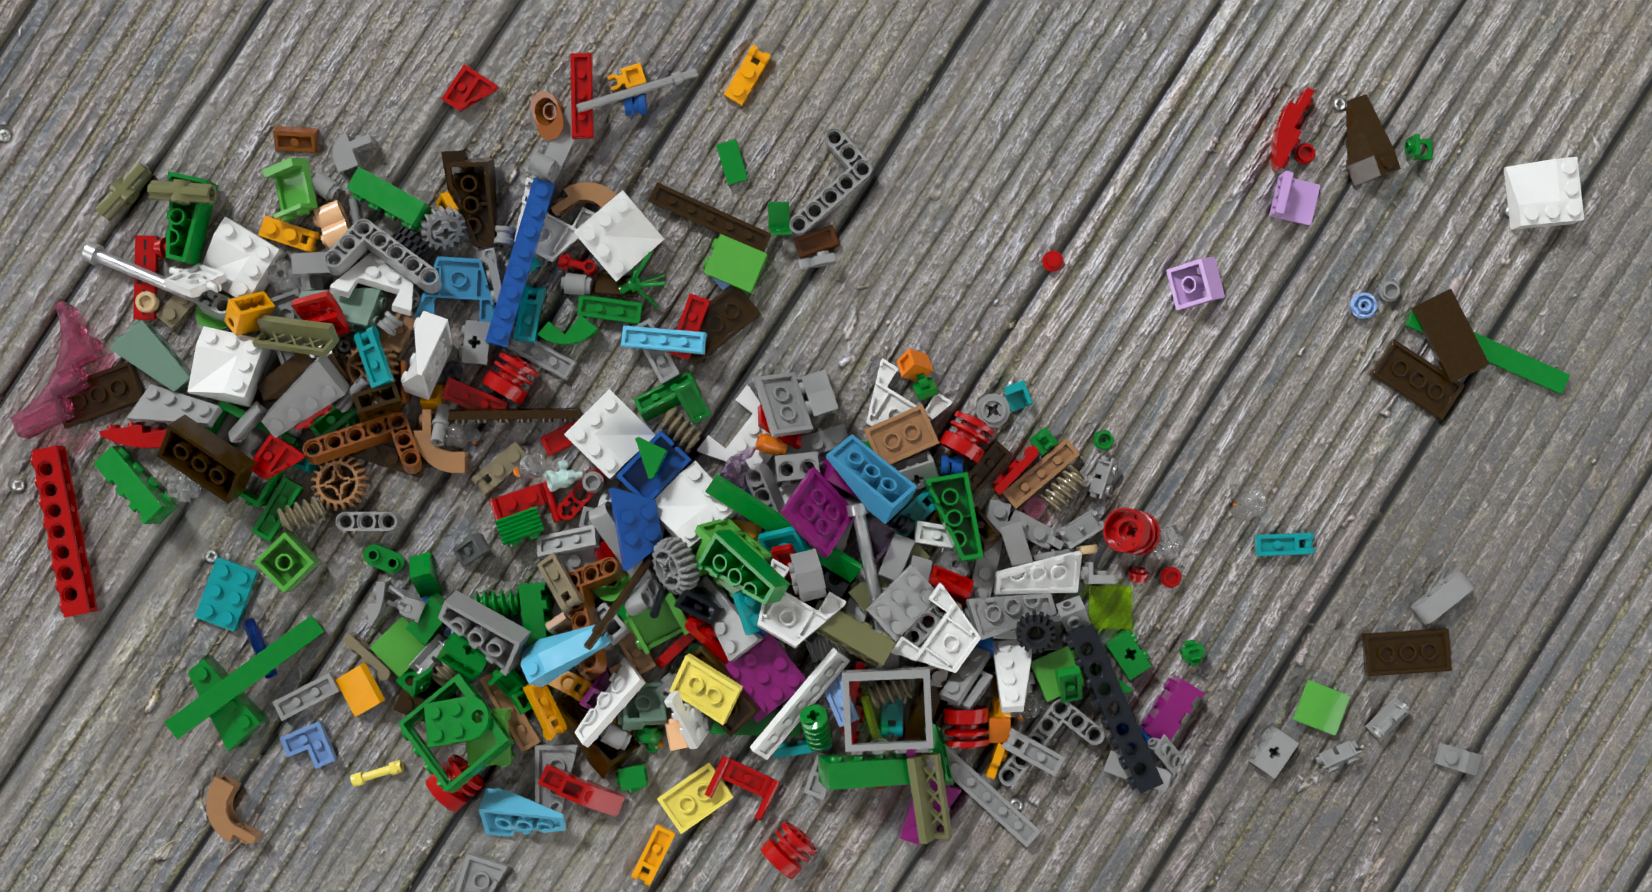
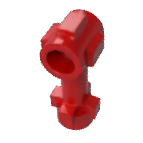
(588, 266)

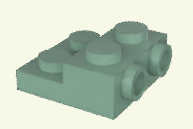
(643, 709)

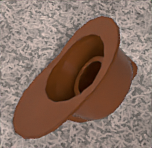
(547, 114)

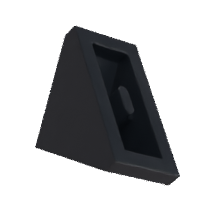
(700, 604)

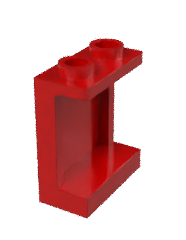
(957, 585)

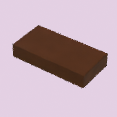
(816, 241)

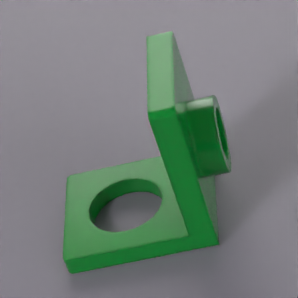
(1412, 148)
(779, 218)
(420, 682)

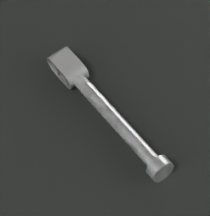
(95, 254)
(858, 512)

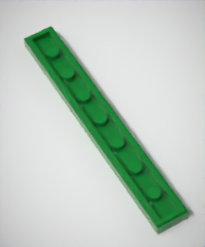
(1513, 362)
(772, 520)
(244, 677)

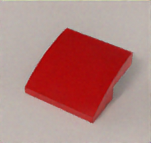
(321, 308)

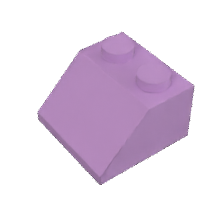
(1195, 283)

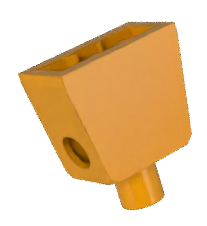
(244, 311)

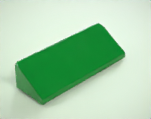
(661, 398)
(332, 420)

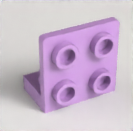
(1294, 199)

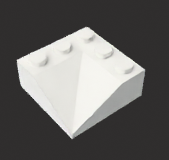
(1544, 193)
(619, 235)
(242, 257)
(433, 348)
(227, 367)
(608, 434)
(687, 504)

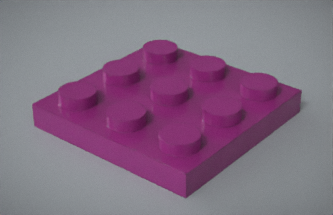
(817, 512)
(767, 675)

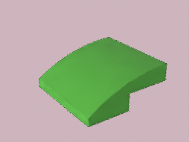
(398, 647)
(1321, 707)

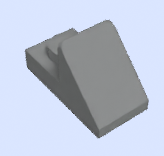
(1458, 759)

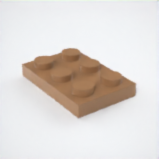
(902, 435)

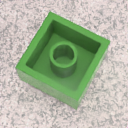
(287, 562)

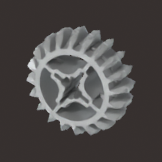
(675, 565)

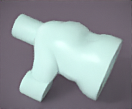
(562, 478)

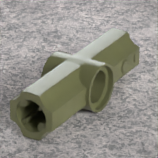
(124, 191)
(182, 192)

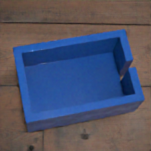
(635, 474)

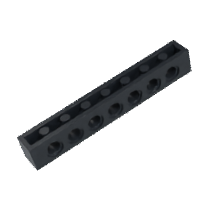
(1149, 777)

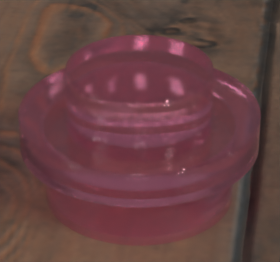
(1033, 506)

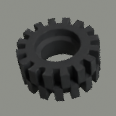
(411, 241)
(1040, 642)

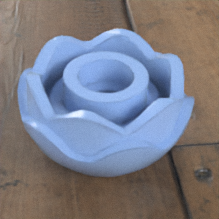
(1369, 302)

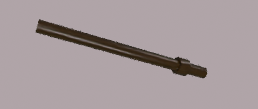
(601, 628)

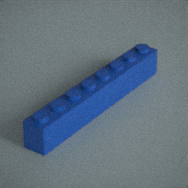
(520, 263)

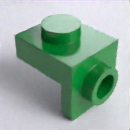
(508, 684)

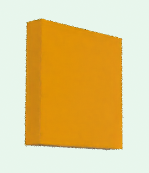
(360, 689)

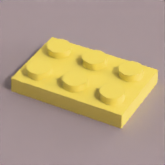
(706, 688)
(686, 800)

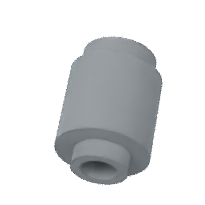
(325, 186)
(576, 284)
(615, 737)

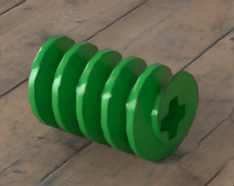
(501, 603)
(816, 727)

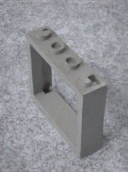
(887, 674)

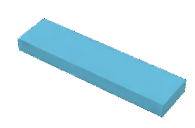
(663, 340)

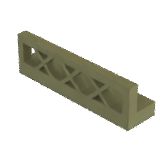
(298, 332)
(924, 796)

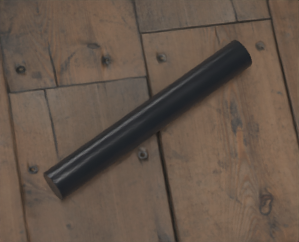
(658, 602)

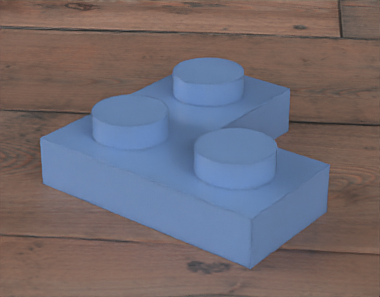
(310, 738)

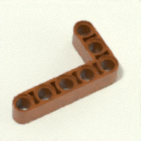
(368, 439)
(587, 608)

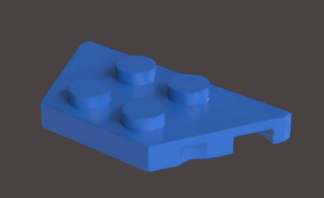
(635, 525)

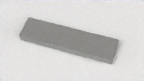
(544, 357)

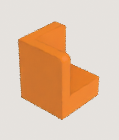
(914, 363)
(998, 728)

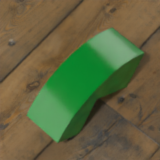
(579, 333)

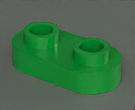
(383, 558)

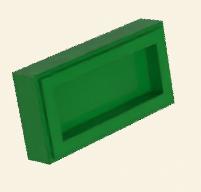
(732, 162)
(692, 401)

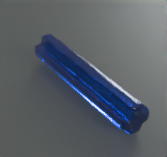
(256, 640)

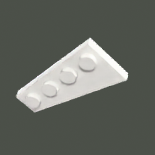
(1048, 575)
(1012, 674)
(609, 703)

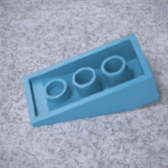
(871, 478)

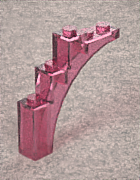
(68, 378)

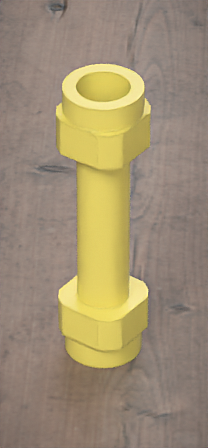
(393, 768)

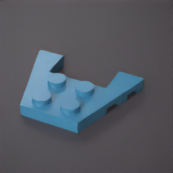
(460, 281)

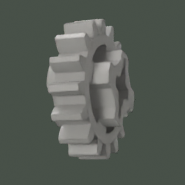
(442, 227)

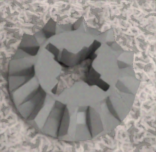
(990, 400)

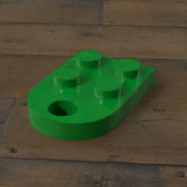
(454, 721)

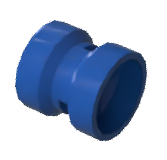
(636, 104)
(956, 465)

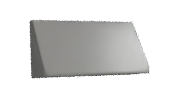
(247, 422)

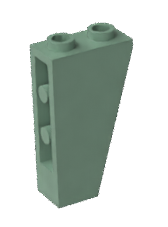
(360, 309)
(153, 355)

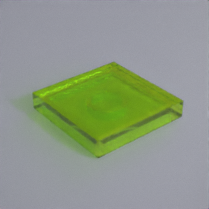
(1110, 607)
(871, 715)

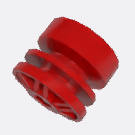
(510, 377)
(967, 436)
(1131, 531)
(966, 727)
(454, 801)
(785, 853)

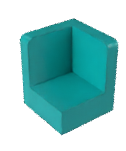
(1017, 395)

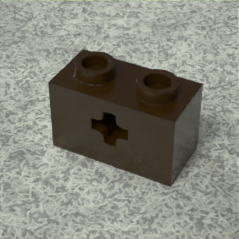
(377, 402)

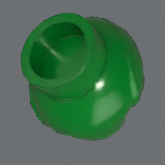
(650, 736)

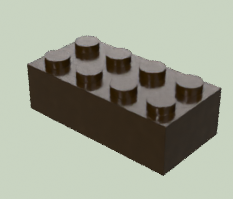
(206, 458)

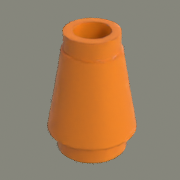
(770, 445)

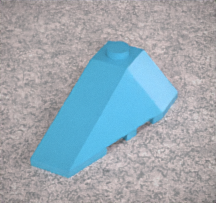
(558, 654)
(510, 813)

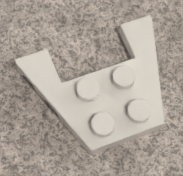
(556, 234)
(380, 275)
(888, 403)
(744, 439)
(793, 619)
(948, 642)
(693, 721)

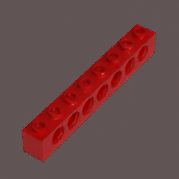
(73, 536)

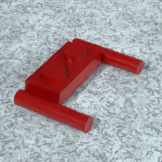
(523, 500)
(746, 778)

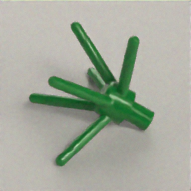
(635, 284)

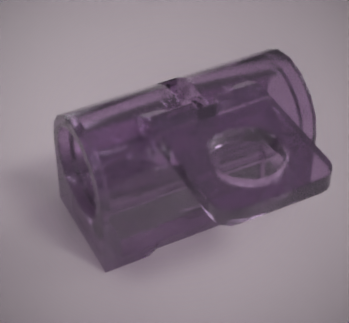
(736, 468)
(880, 537)

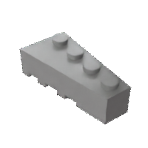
(310, 393)
(485, 629)

